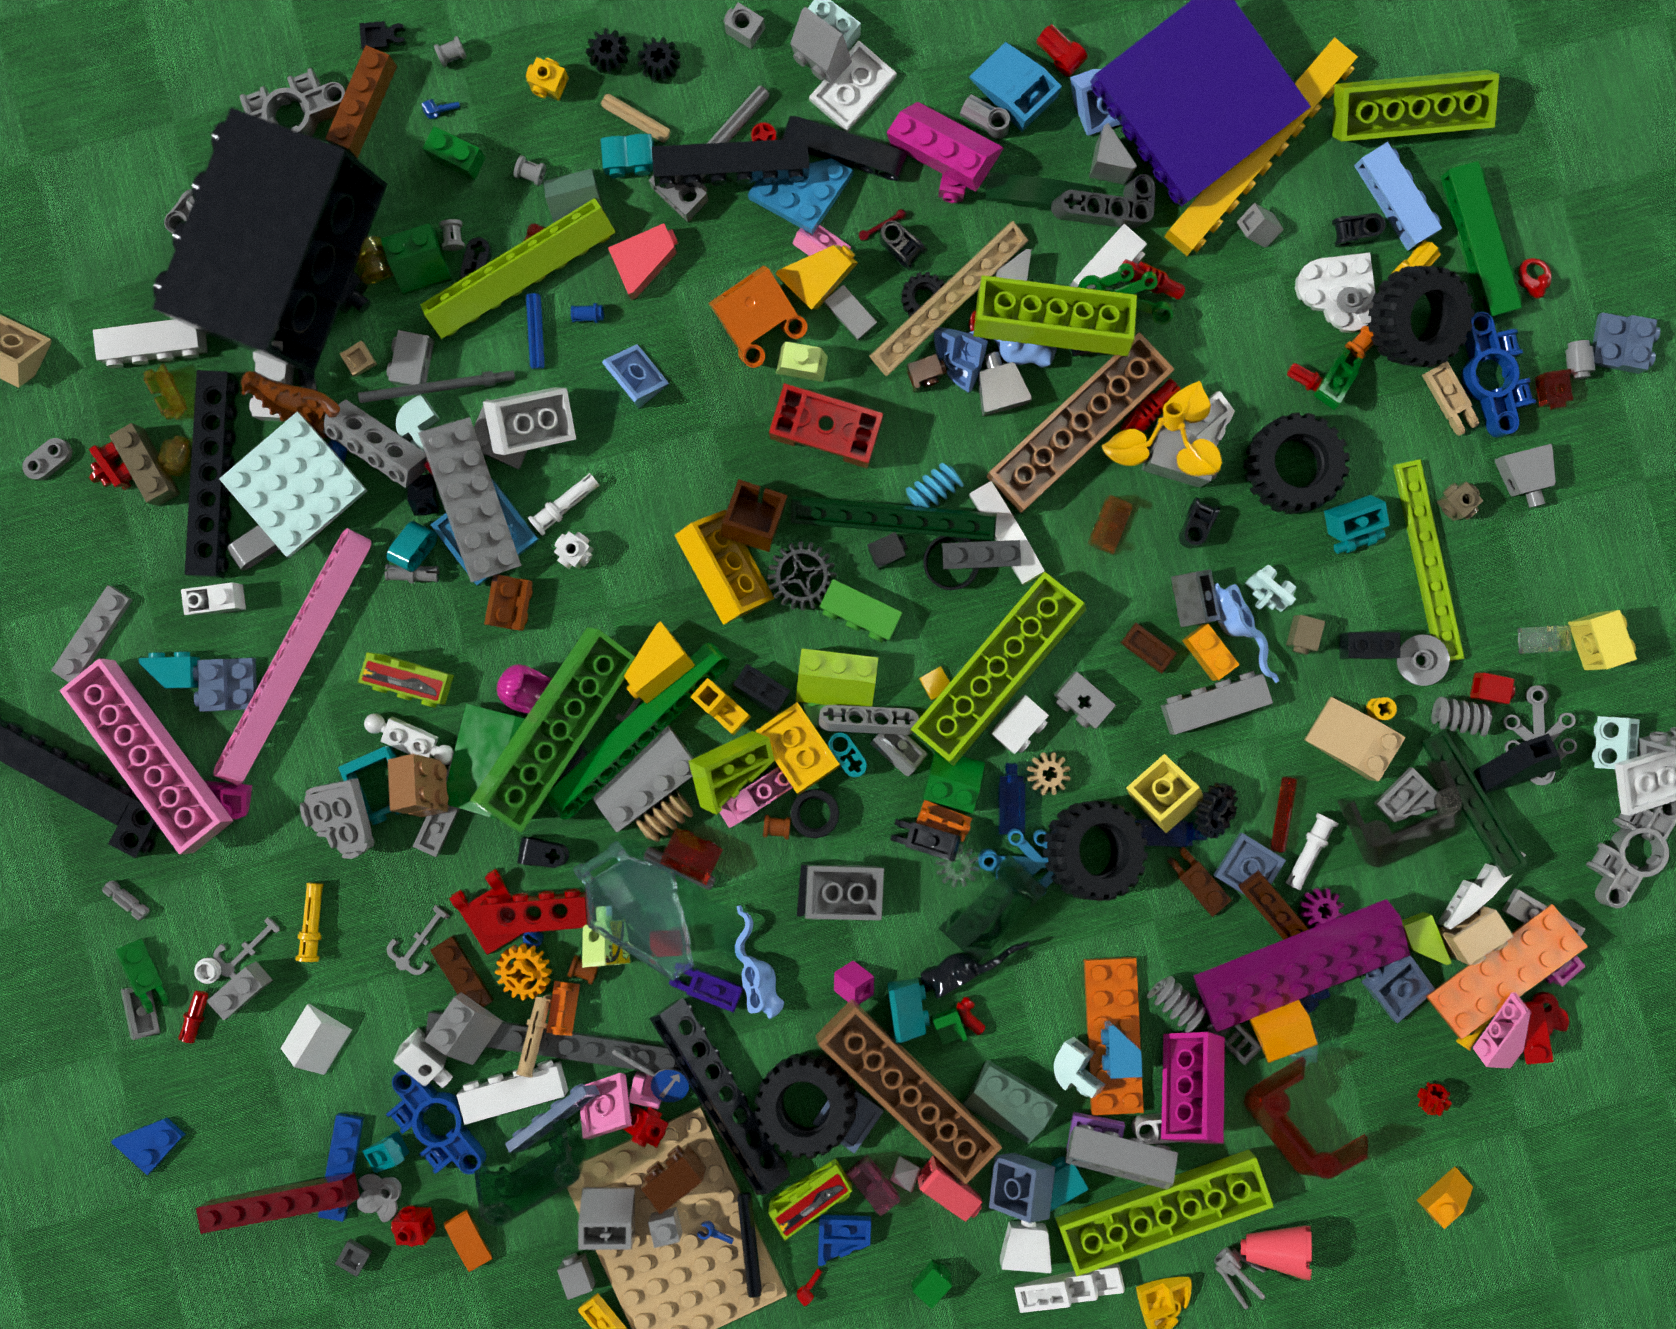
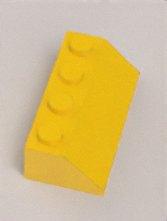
(723, 568)

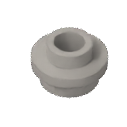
(1342, 301)

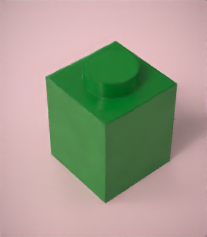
(932, 1283)

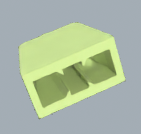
(802, 361)

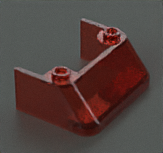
(1269, 1106)

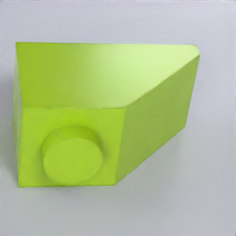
(1425, 938)

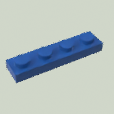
(343, 1155)

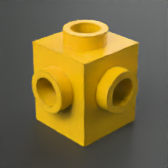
(546, 78)

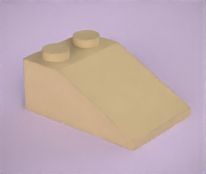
(1354, 739)

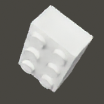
(529, 420)

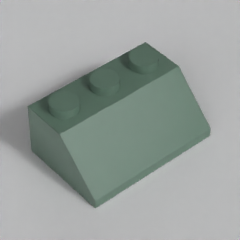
(1009, 1102)

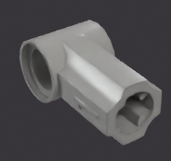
(984, 114)

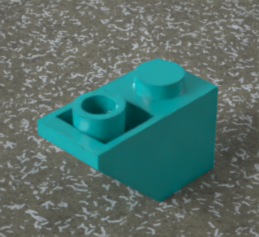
(171, 671)

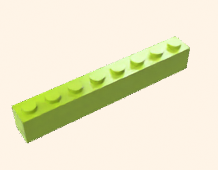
(518, 268)

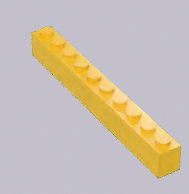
(1222, 195)

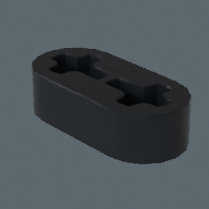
(470, 256)

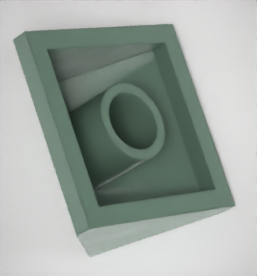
(570, 192)

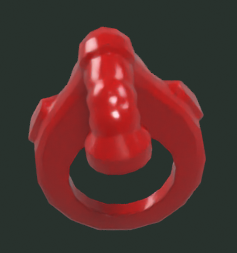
(1534, 287)

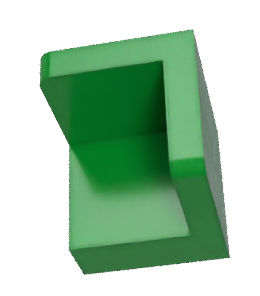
(949, 1026)

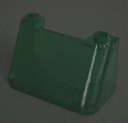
(508, 1195)

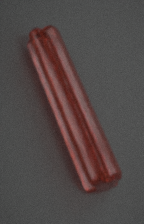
(1283, 814)

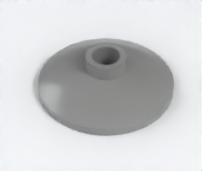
(1435, 660)

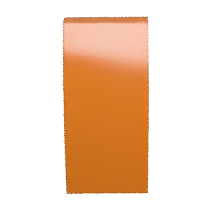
(467, 1240)

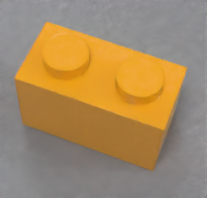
(1210, 652)

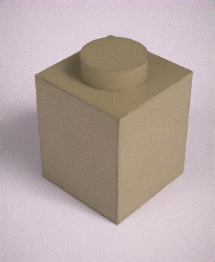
(1305, 634)

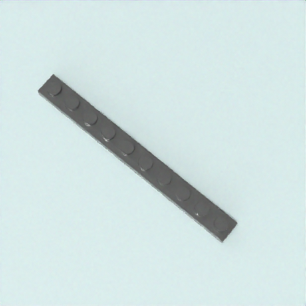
(578, 1046)

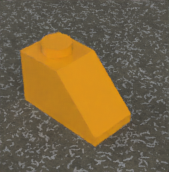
(1447, 1197)

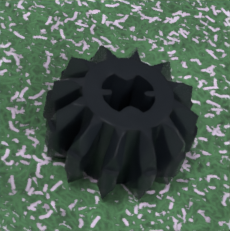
(613, 43)
(653, 53)

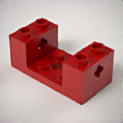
(850, 437)

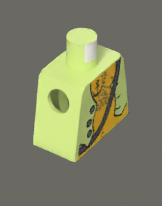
(600, 951)

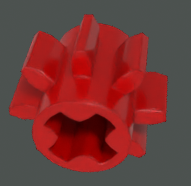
(1434, 1099)

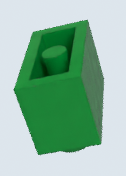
(454, 153)

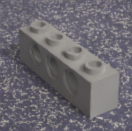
(376, 444)

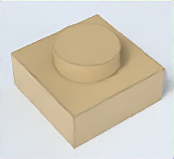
(358, 358)

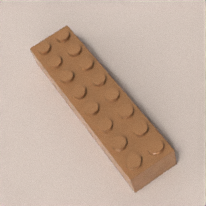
(1079, 423)
(908, 1091)

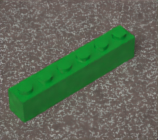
(1481, 240)

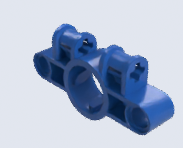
(1514, 394)
(439, 1149)

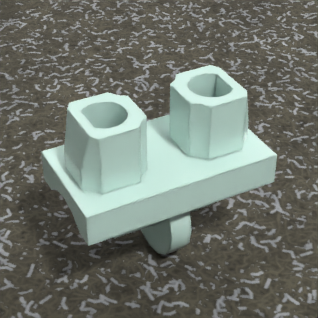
(1269, 591)

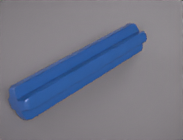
(535, 331)

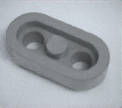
(46, 460)

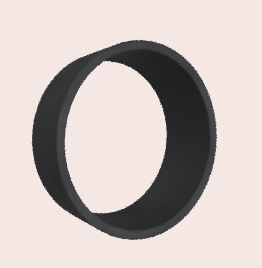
(937, 541)

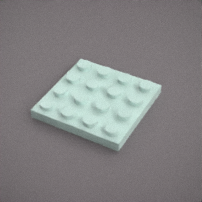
(293, 484)

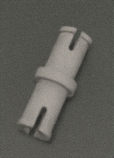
(422, 573)

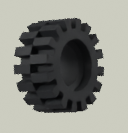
(913, 285)

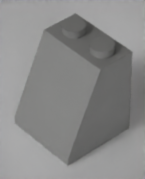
(1163, 457)

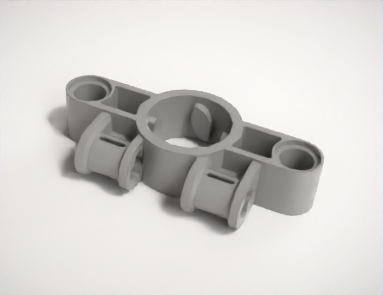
(305, 88)
(1611, 859)

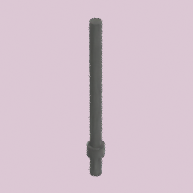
(487, 379)

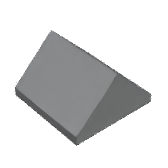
(1111, 159)

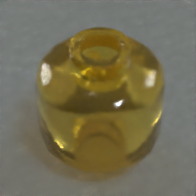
(175, 456)

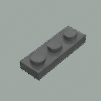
(981, 554)

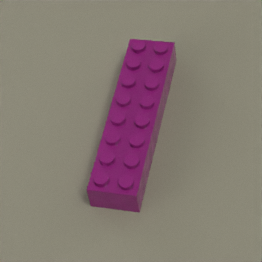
(1302, 965)

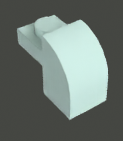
(414, 418)
(1071, 1071)

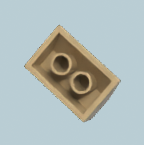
(20, 351)

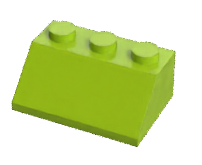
(836, 678)

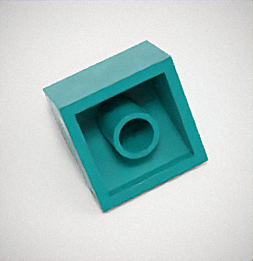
(907, 1009)

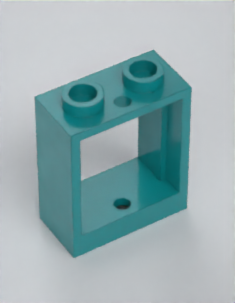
(348, 772)

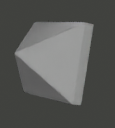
(905, 1174)

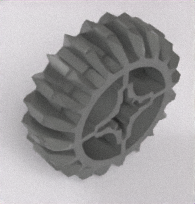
(794, 555)

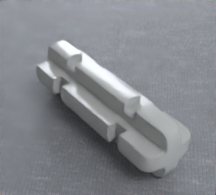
(125, 900)

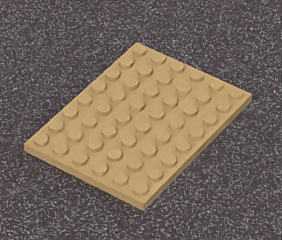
(691, 1280)

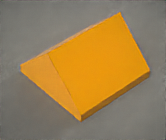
(1284, 1031)

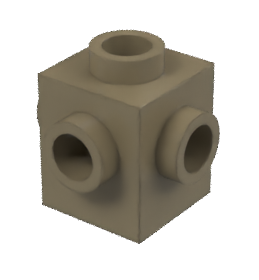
(1460, 501)

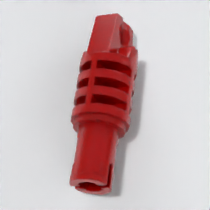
(1164, 284)
(1150, 407)

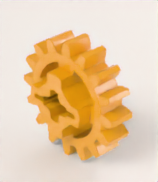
(523, 971)

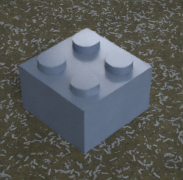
(1022, 1187)

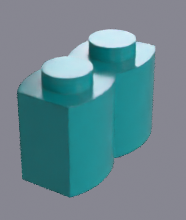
(627, 155)

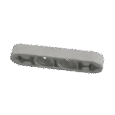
(868, 715)

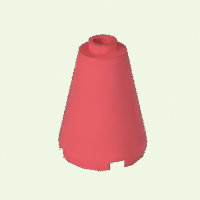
(1281, 1250)

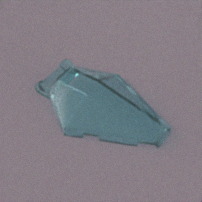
(638, 910)

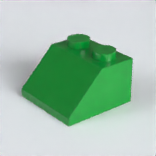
(416, 258)
(954, 785)

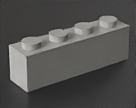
(1217, 703)
(1122, 1157)

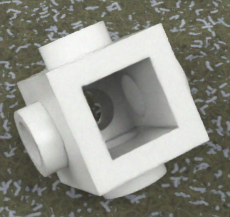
(580, 556)

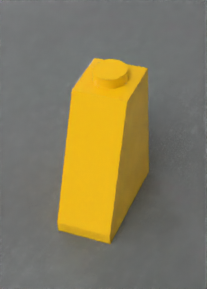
(818, 274)
(657, 665)

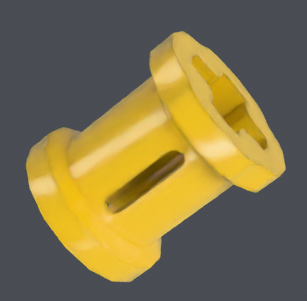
(1388, 706)

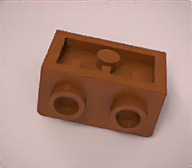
(508, 602)

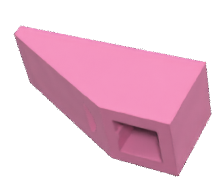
(755, 797)
(1505, 1035)

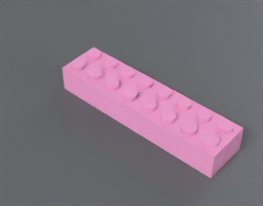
(146, 756)

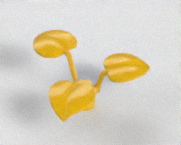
(1188, 405)

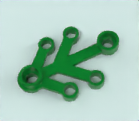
(1135, 287)

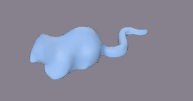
(1025, 353)
(1239, 621)
(757, 976)

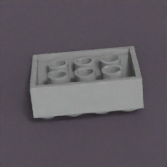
(645, 780)

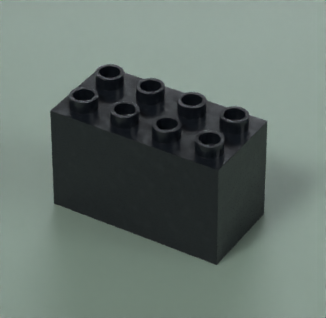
(269, 240)

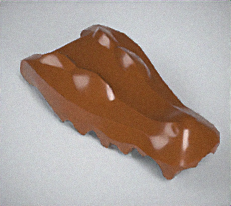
(289, 399)

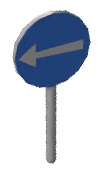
(666, 1084)

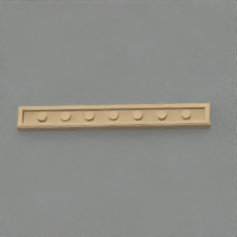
(948, 298)

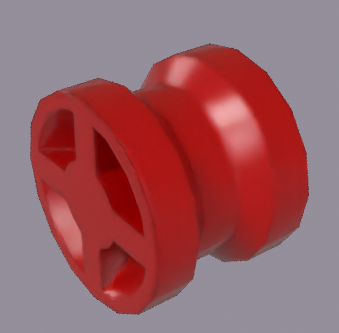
(763, 132)

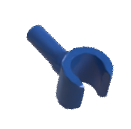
(433, 111)
(713, 1233)

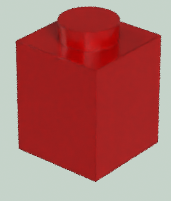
(1492, 688)

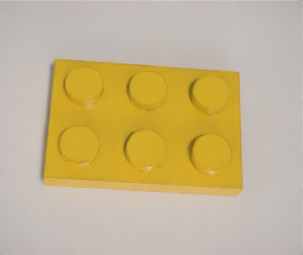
(799, 748)

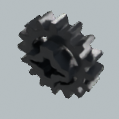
(1216, 810)

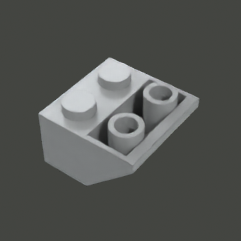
(607, 1218)

